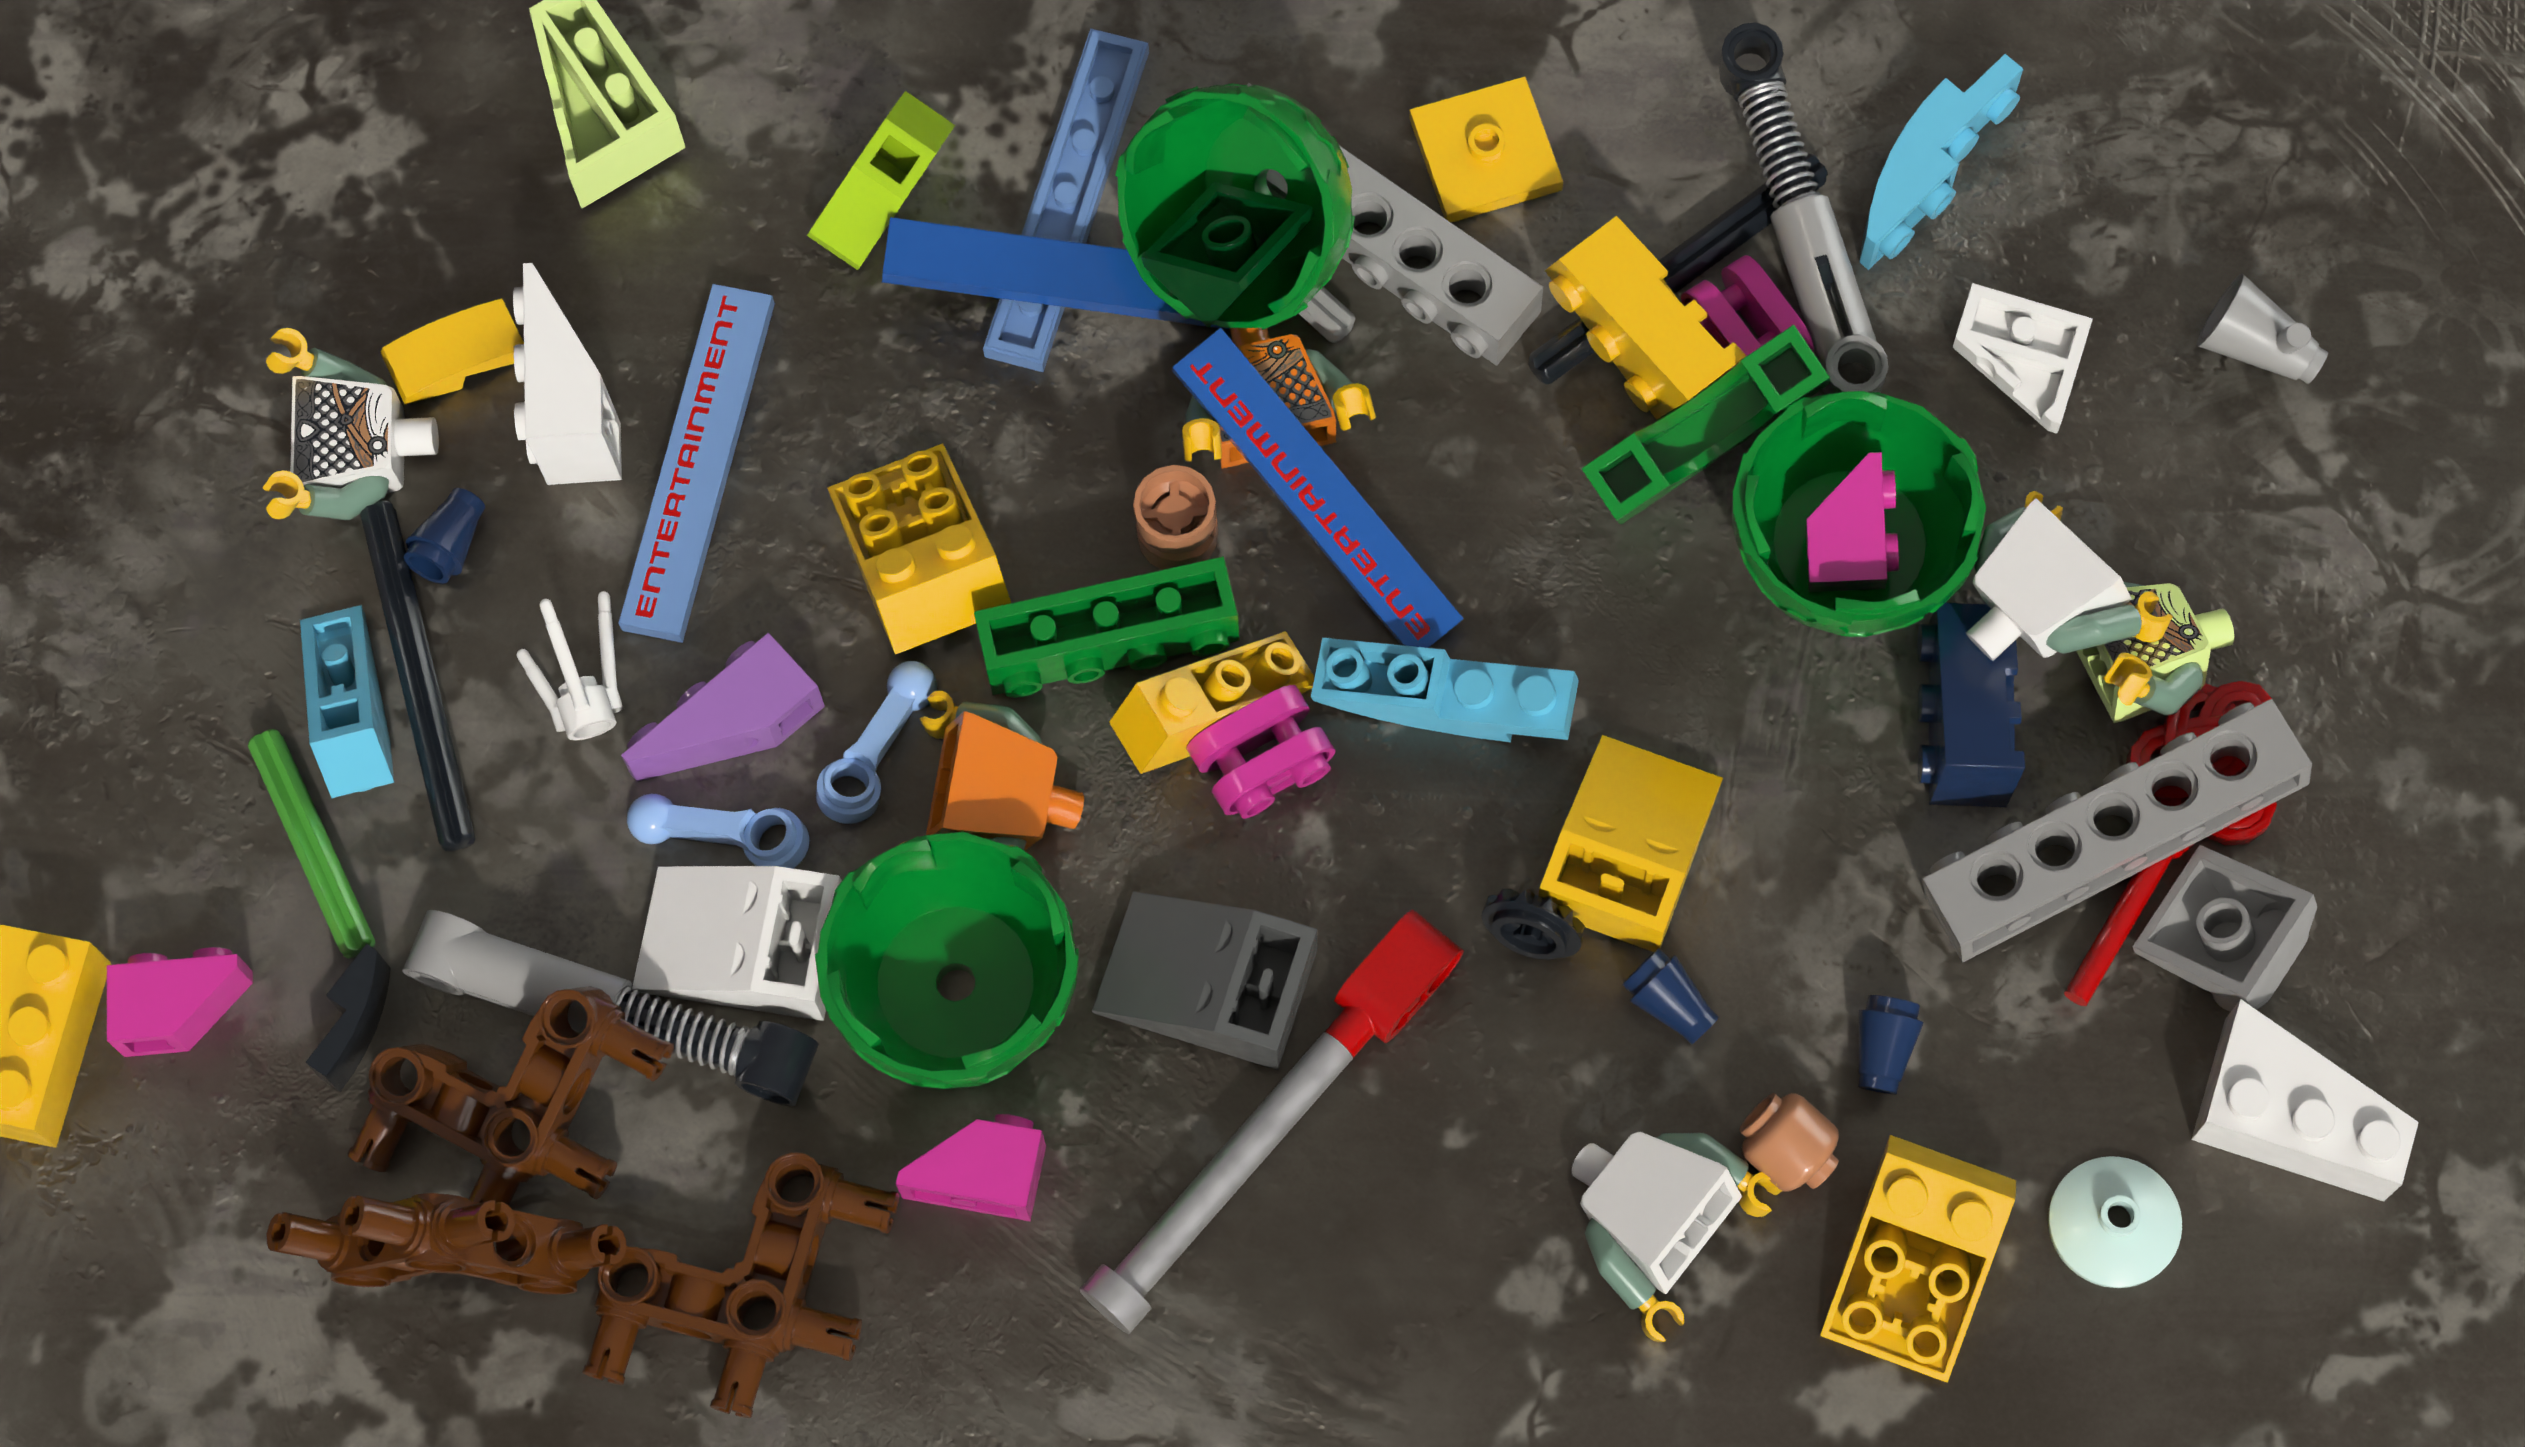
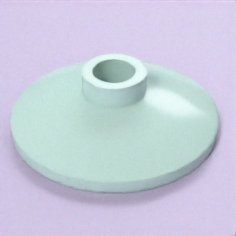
(2097, 1247)

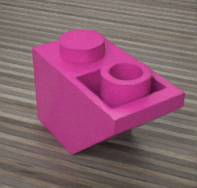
(1848, 532)
(171, 1003)

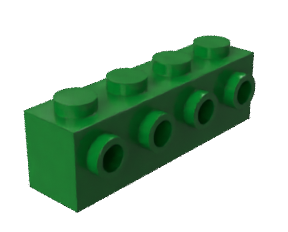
(1108, 627)

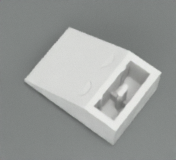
(566, 406)
(736, 937)

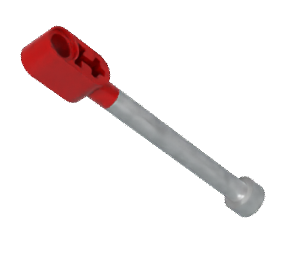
(1375, 1001)

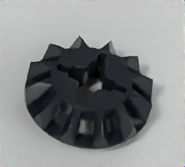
(1533, 924)

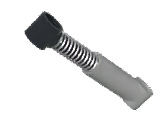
(1803, 217)
(463, 958)

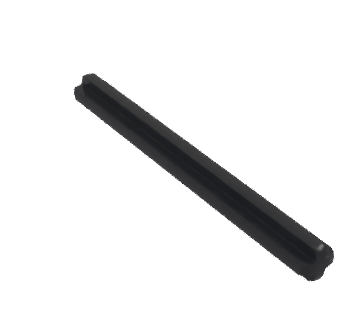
(1683, 266)
(417, 677)

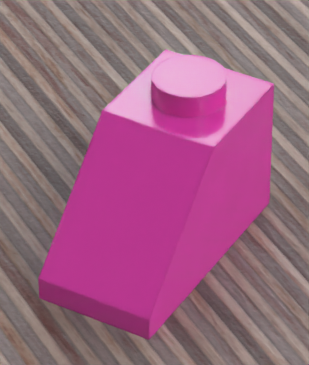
(980, 1169)

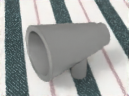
(2260, 333)

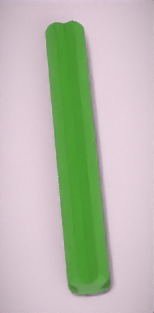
(311, 843)

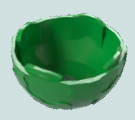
(1234, 139)
(1802, 463)
(935, 911)

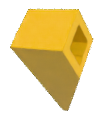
(1177, 705)

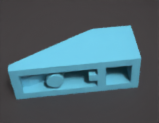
(345, 703)

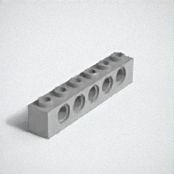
(1458, 263)
(2250, 733)

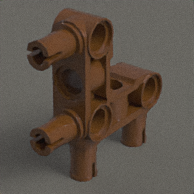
(540, 1092)
(447, 1233)
(773, 1270)

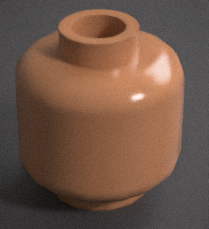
(1790, 1142)

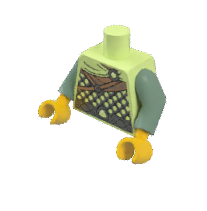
(2163, 673)

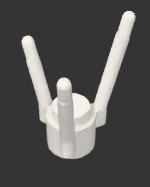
(584, 706)

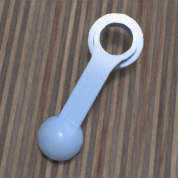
(907, 691)
(656, 819)

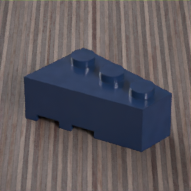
(1968, 713)

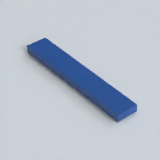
(1020, 269)

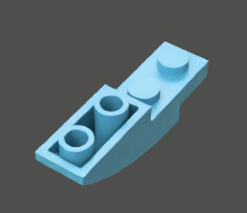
(1928, 153)
(1444, 694)

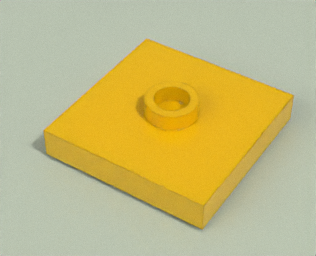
(1486, 150)

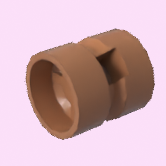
(1175, 517)

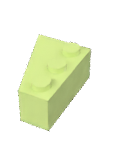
(601, 98)

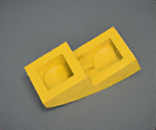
(449, 349)

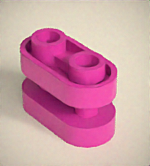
(1755, 297)
(1251, 785)

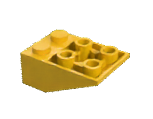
(919, 547)
(1630, 842)
(1919, 1258)

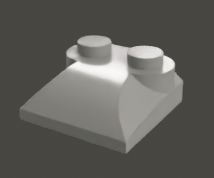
(2228, 929)

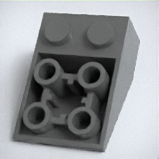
(1209, 975)

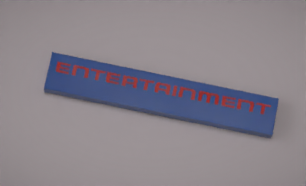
(1316, 492)

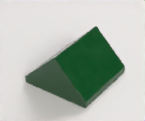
(1223, 246)

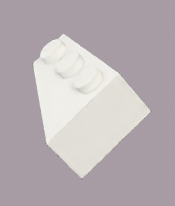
(2300, 1111)

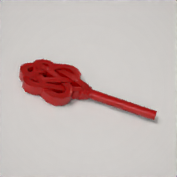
(2213, 704)

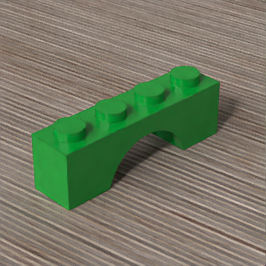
(1706, 426)

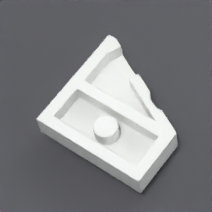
(2024, 349)

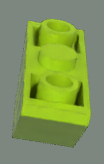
(880, 180)

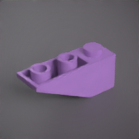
(737, 713)

